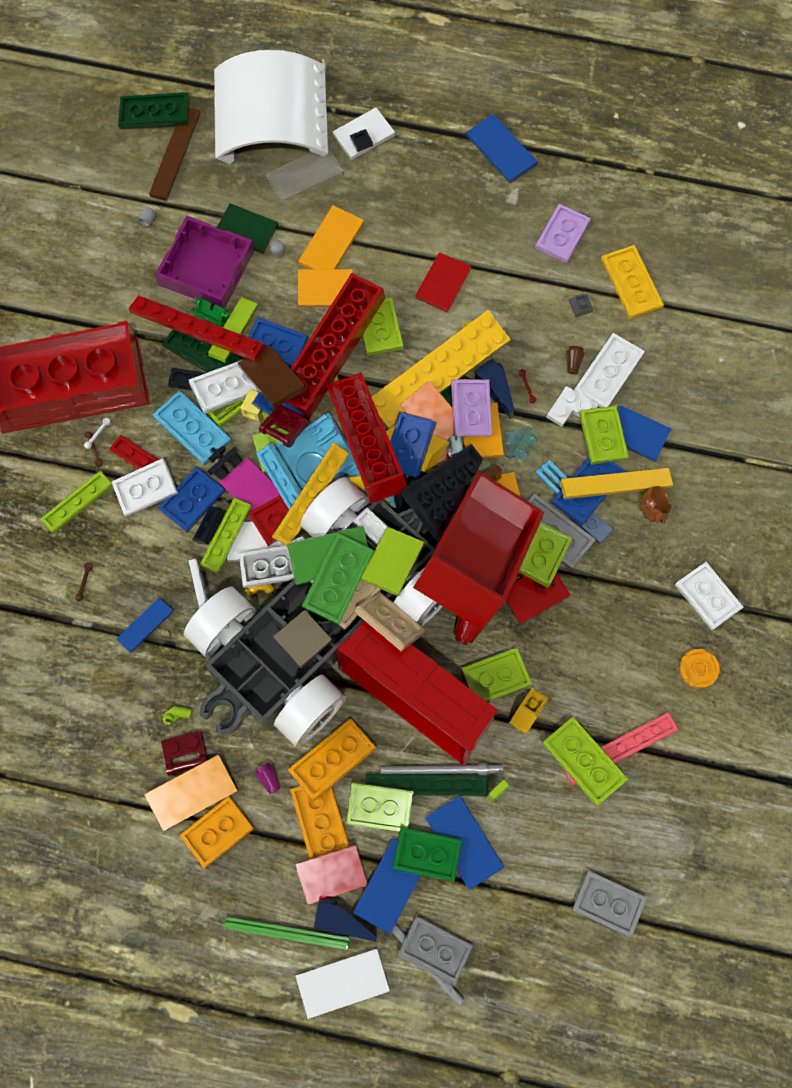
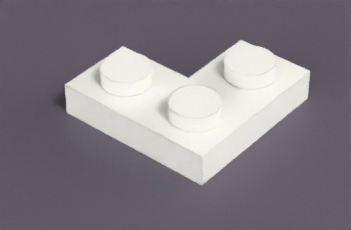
(568, 403)

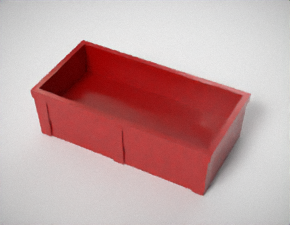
(71, 377)
(480, 551)
(417, 691)

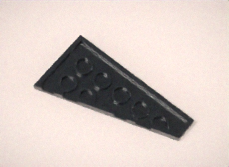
(441, 490)

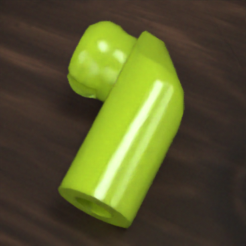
(175, 713)

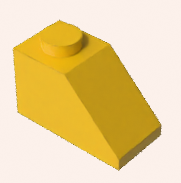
(528, 710)

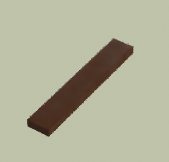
(173, 157)

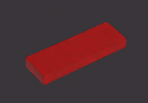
(131, 453)

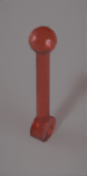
(522, 373)

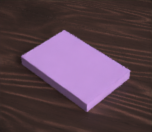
(562, 233)
(471, 408)

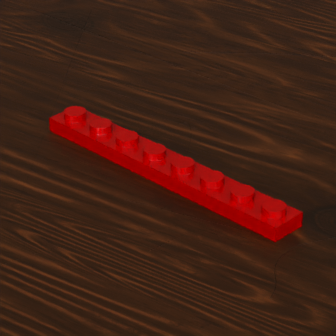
(196, 328)

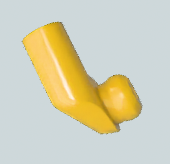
(250, 591)

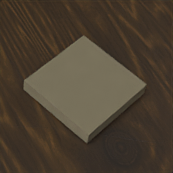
(302, 638)

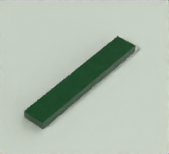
(434, 784)

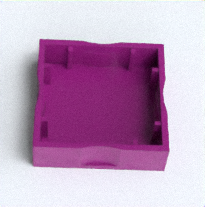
(205, 262)

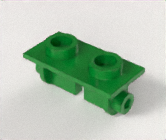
(217, 315)

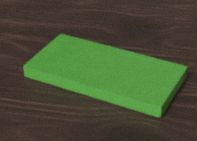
(308, 554)
(337, 578)

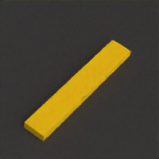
(615, 483)
(316, 484)

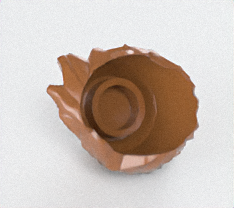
(655, 504)

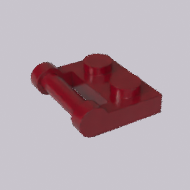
(286, 420)
(183, 746)

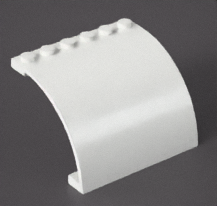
(269, 99)

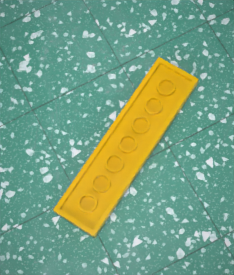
(443, 364)

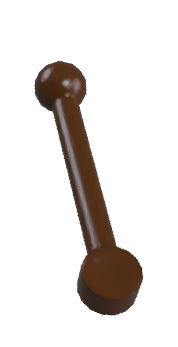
(98, 462)
(88, 567)

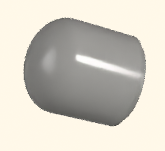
(146, 217)
(277, 249)

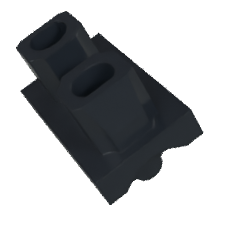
(231, 457)

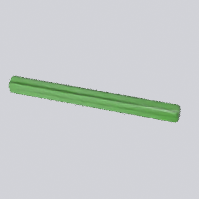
(287, 933)

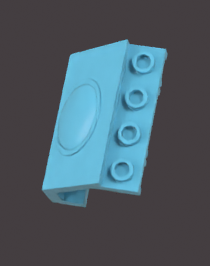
(294, 466)

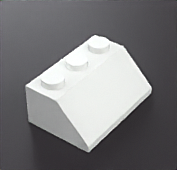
(265, 566)

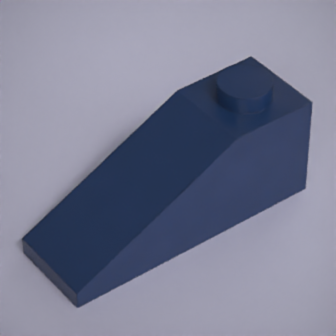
(498, 385)
(337, 920)

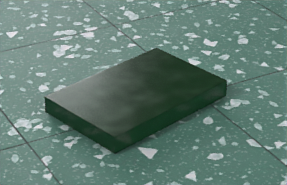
(249, 225)

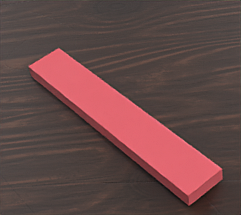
(638, 739)

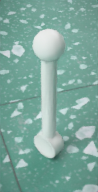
(106, 422)

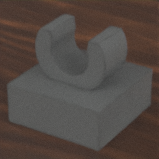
(581, 305)

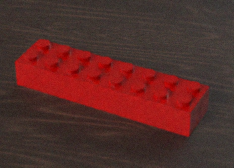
(334, 340)
(366, 438)

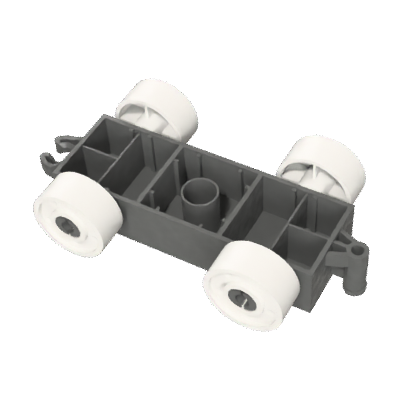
(252, 666)

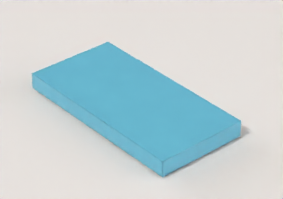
(191, 427)

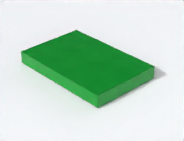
(427, 854)

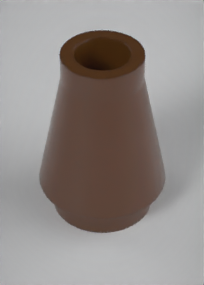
(574, 359)

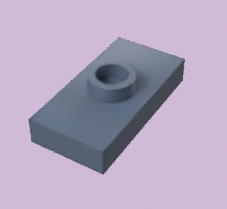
(596, 528)

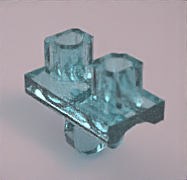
(518, 440)

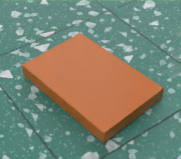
(431, 405)

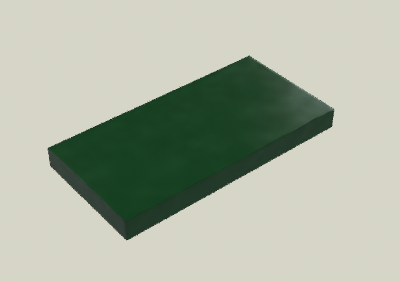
(153, 110)
(195, 351)

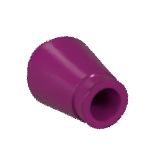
(268, 778)

